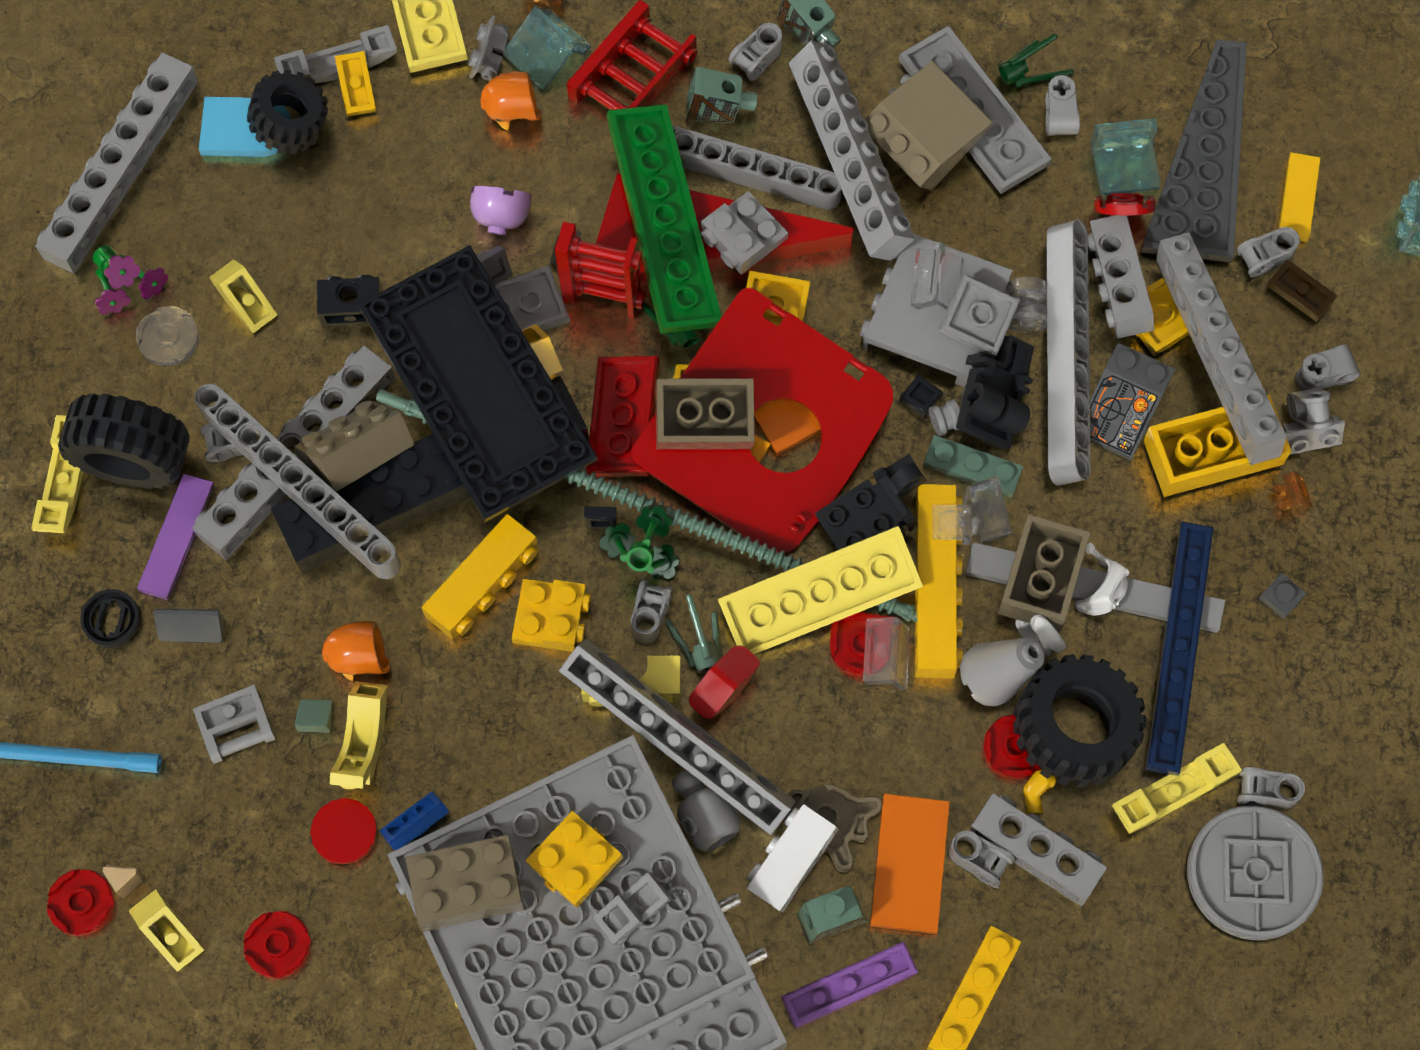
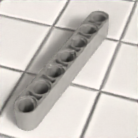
(758, 163)

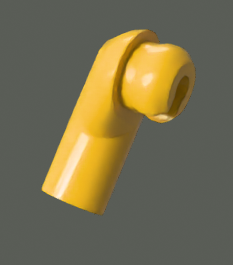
(1034, 789)

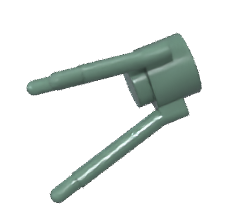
(704, 653)

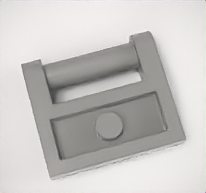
(230, 714)

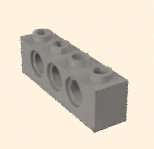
(1137, 314)
(1046, 867)

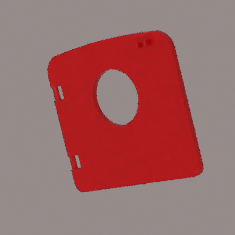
(784, 364)

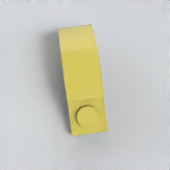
(362, 736)

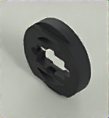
(103, 600)

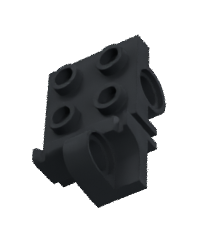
(995, 392)
(873, 508)

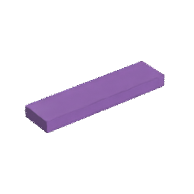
(175, 537)
(849, 985)

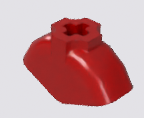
(724, 682)

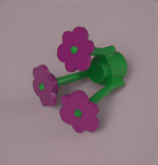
(121, 271)

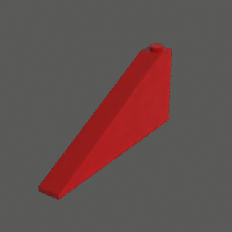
(804, 233)

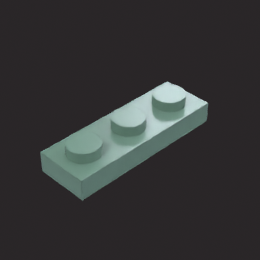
(971, 464)

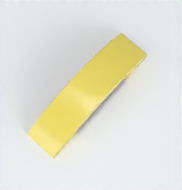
(60, 490)
(1174, 791)

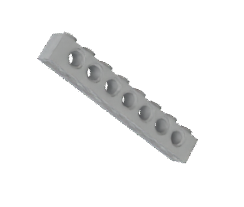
(851, 151)
(119, 176)
(1220, 349)
(249, 514)
(677, 736)

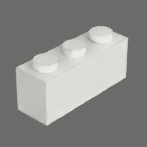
(791, 857)

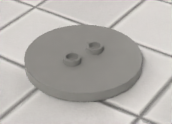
(1255, 873)

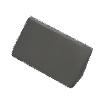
(189, 625)

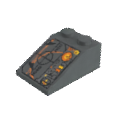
(1126, 400)

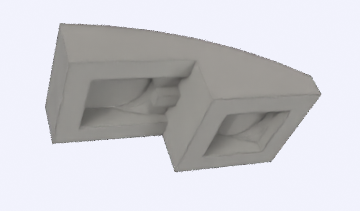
(632, 908)

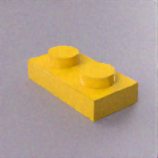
(355, 83)

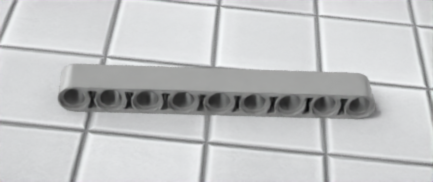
(1068, 353)
(303, 491)

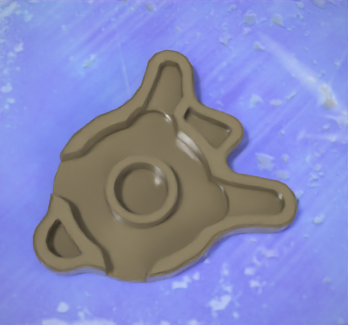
(844, 811)

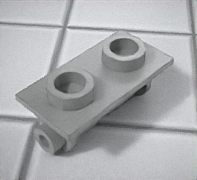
(483, 59)
(1304, 439)

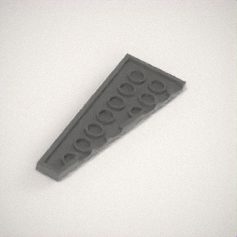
(1205, 169)

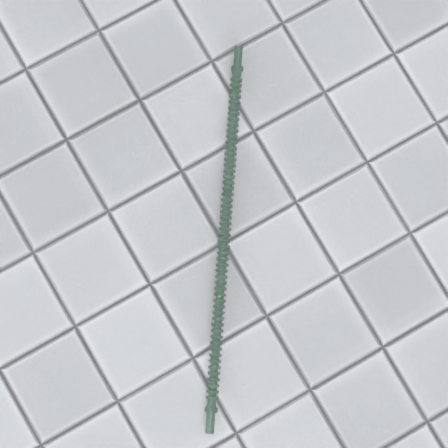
(903, 610)

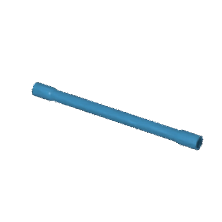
(131, 761)

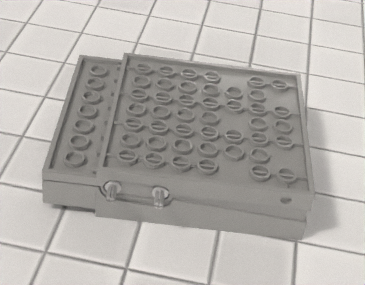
(550, 969)

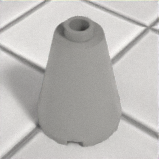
(1000, 668)

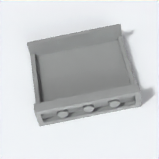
(914, 331)

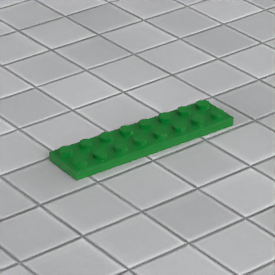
(664, 219)

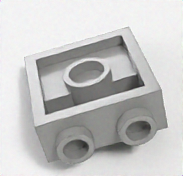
(742, 232)

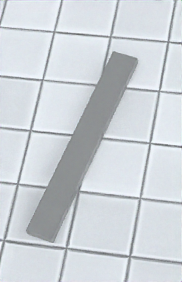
(1140, 598)

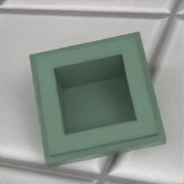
(314, 716)

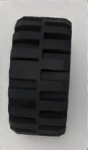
(124, 441)
(1104, 691)

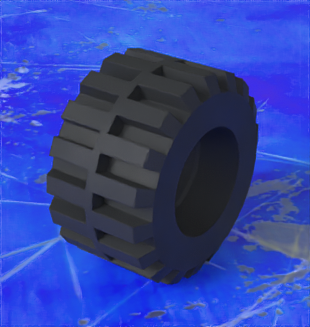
(289, 91)

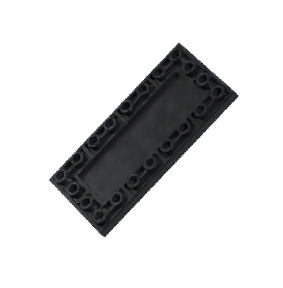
(477, 383)

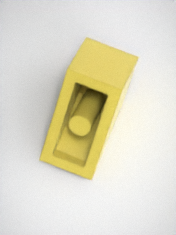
(243, 295)
(166, 930)

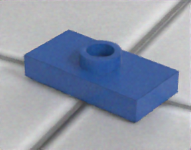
(414, 821)

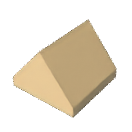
(123, 879)

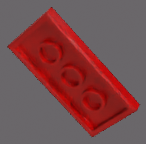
(621, 411)

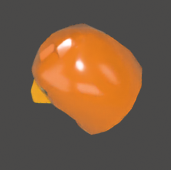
(510, 98)
(356, 649)

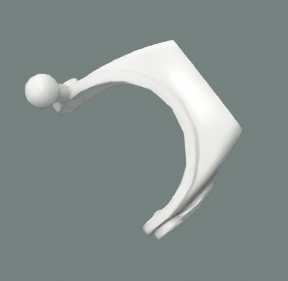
(1111, 590)
(1042, 632)

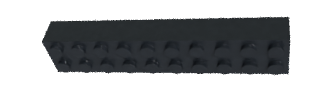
(388, 497)

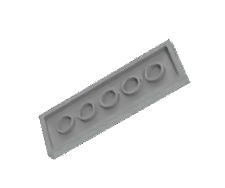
(1008, 149)

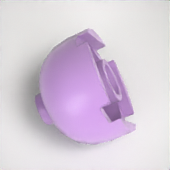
(499, 208)

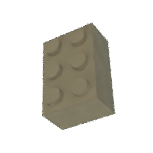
(704, 414)
(355, 444)
(1044, 571)
(464, 883)

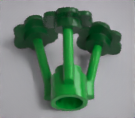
(641, 555)

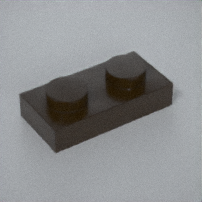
(1302, 290)

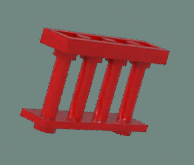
(620, 42)
(577, 279)

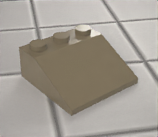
(927, 125)

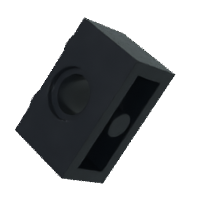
(331, 297)

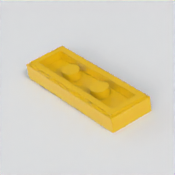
(1299, 194)

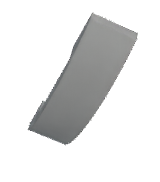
(321, 65)

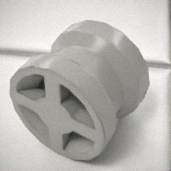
(944, 417)

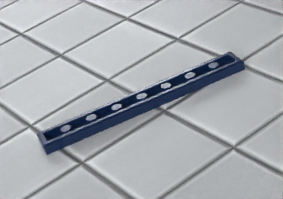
(1179, 649)

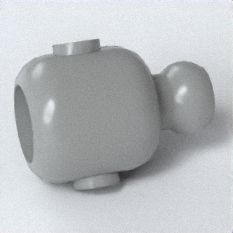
(704, 814)

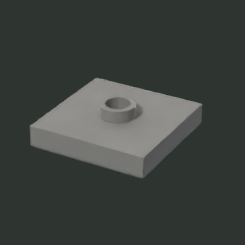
(978, 315)

